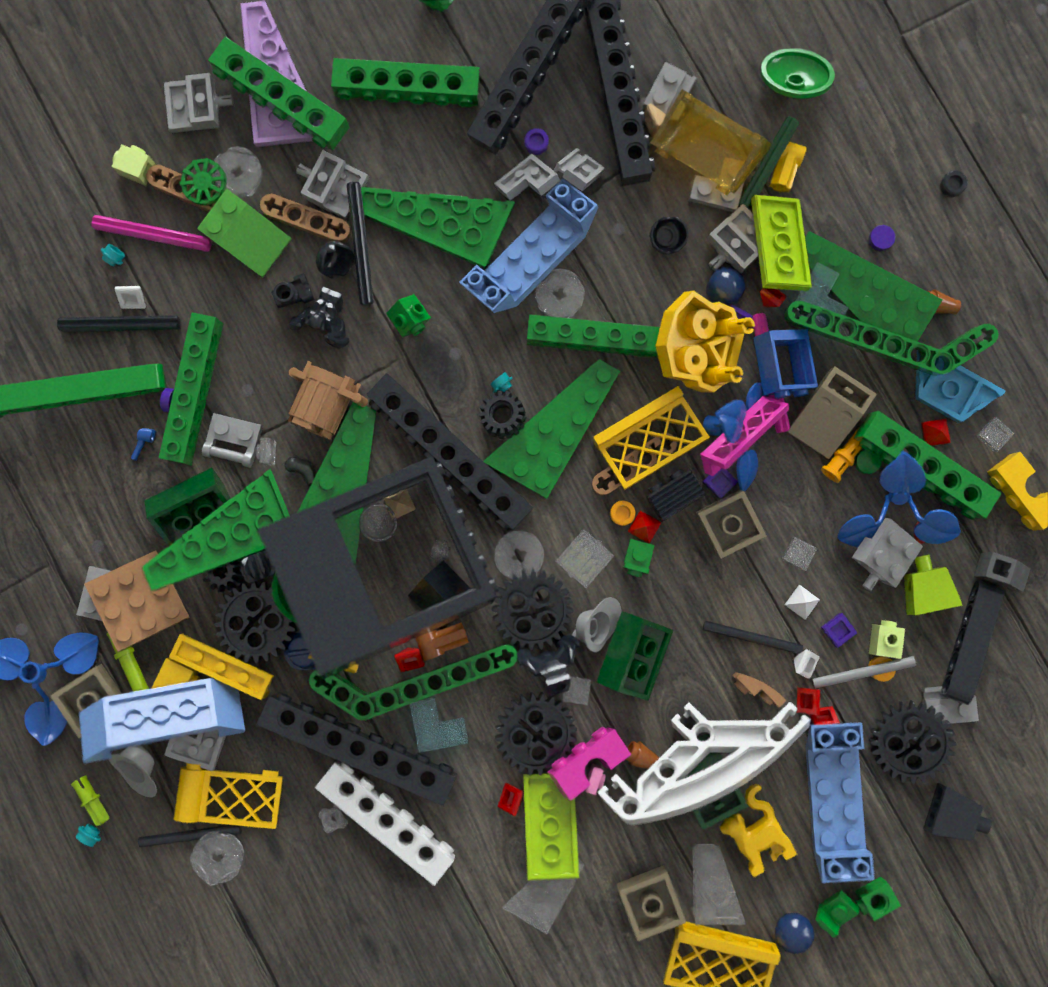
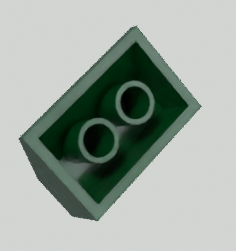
(185, 505)
(634, 656)

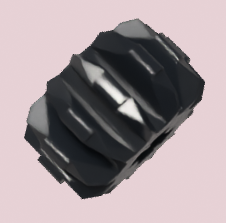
(256, 567)
(223, 582)

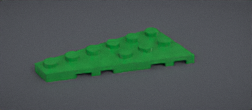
(446, 222)
(873, 292)
(550, 438)
(221, 537)

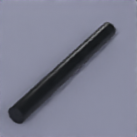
(752, 637)
(186, 835)

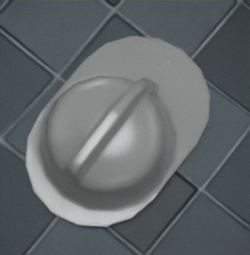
(597, 625)
(136, 766)

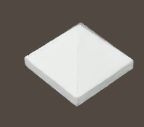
(130, 297)
(802, 602)
(805, 663)

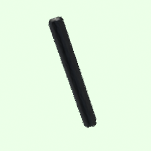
(360, 243)
(118, 323)

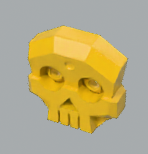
(713, 346)

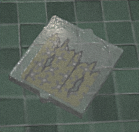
(584, 558)

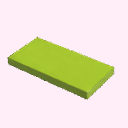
(781, 243)
(549, 830)

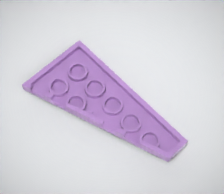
(266, 44)

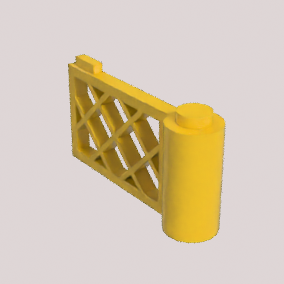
(195, 789)

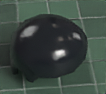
(669, 235)
(334, 259)

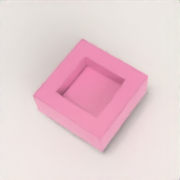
(595, 778)

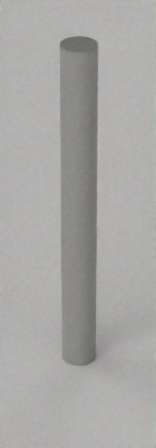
(864, 672)

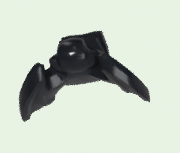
(324, 317)
(552, 665)

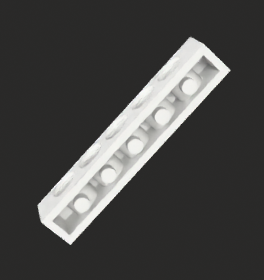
(370, 819)

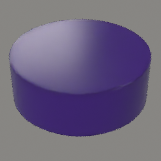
(536, 141)
(881, 238)
(166, 398)

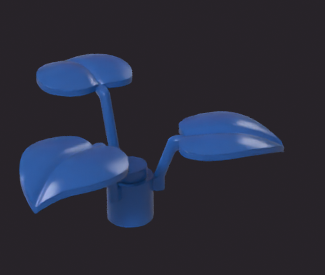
(730, 422)
(900, 480)
(77, 655)

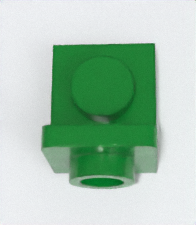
(638, 558)
(836, 912)

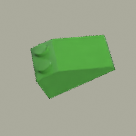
(244, 233)

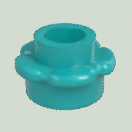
(112, 255)
(502, 383)
(88, 835)

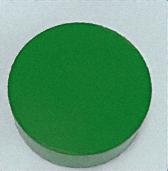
(867, 462)

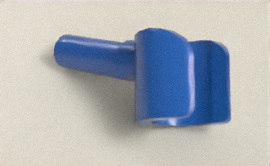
(143, 435)

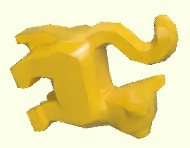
(758, 836)

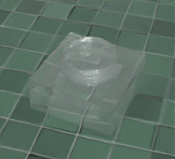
(995, 434)
(266, 451)
(799, 553)
(578, 691)

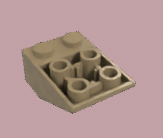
(831, 412)

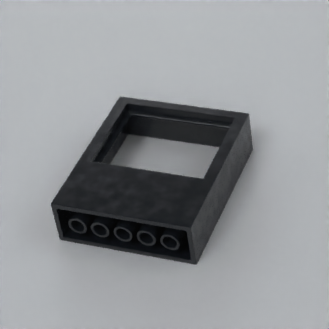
(327, 588)

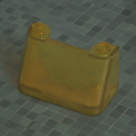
(709, 143)

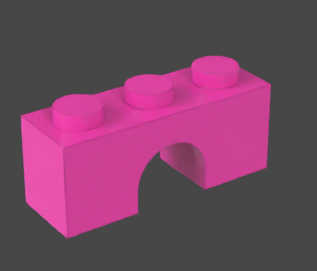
(570, 772)

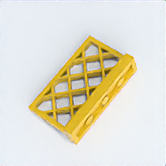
(638, 420)
(721, 942)

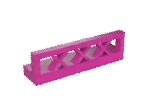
(756, 423)

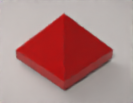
(772, 297)
(936, 432)
(644, 527)
(409, 659)
(808, 701)
(826, 716)
(510, 799)

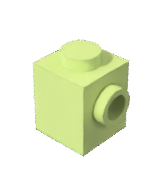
(132, 163)
(887, 640)

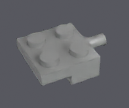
(193, 103)
(328, 183)
(735, 241)
(887, 554)

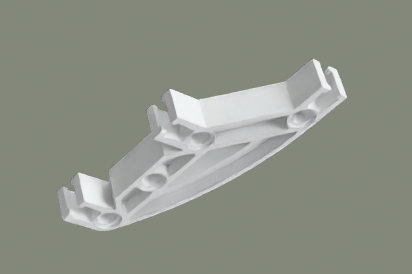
(751, 754)

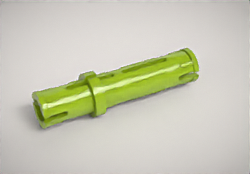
(130, 668)

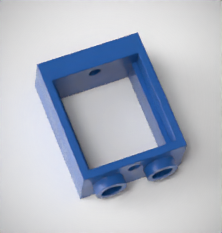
(800, 357)

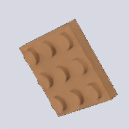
(129, 606)

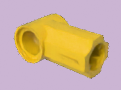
(787, 166)

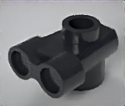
(298, 290)

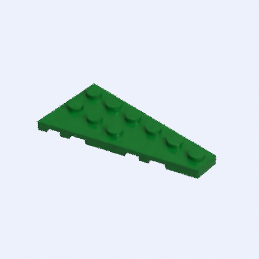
(345, 469)

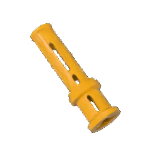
(842, 460)

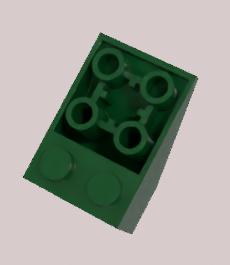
(722, 807)

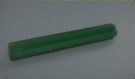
(769, 161)

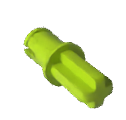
(90, 801)

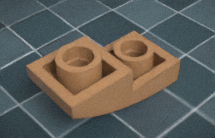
(753, 686)

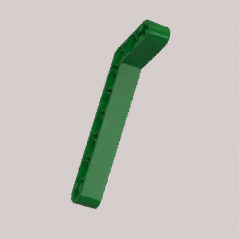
(881, 337)
(81, 388)
(398, 690)

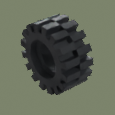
(496, 402)

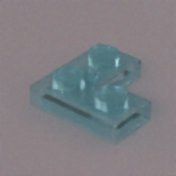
(822, 281)
(432, 733)

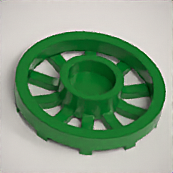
(203, 181)

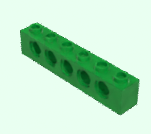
(230, 55)
(419, 74)
(592, 336)
(191, 389)
(981, 495)

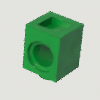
(886, 904)

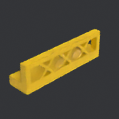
(221, 667)

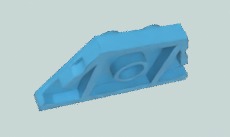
(955, 393)

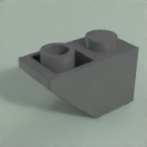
(1002, 571)

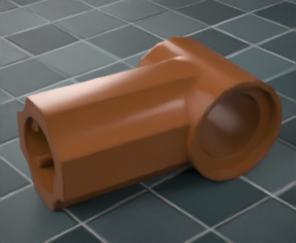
(437, 642)

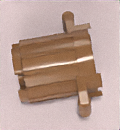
(322, 399)

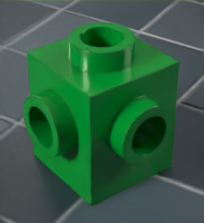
(408, 316)

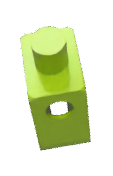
(929, 588)

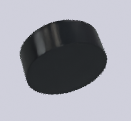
(953, 183)

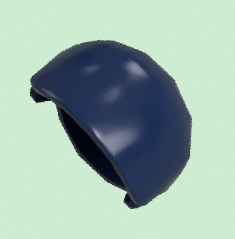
(725, 286)
(794, 933)

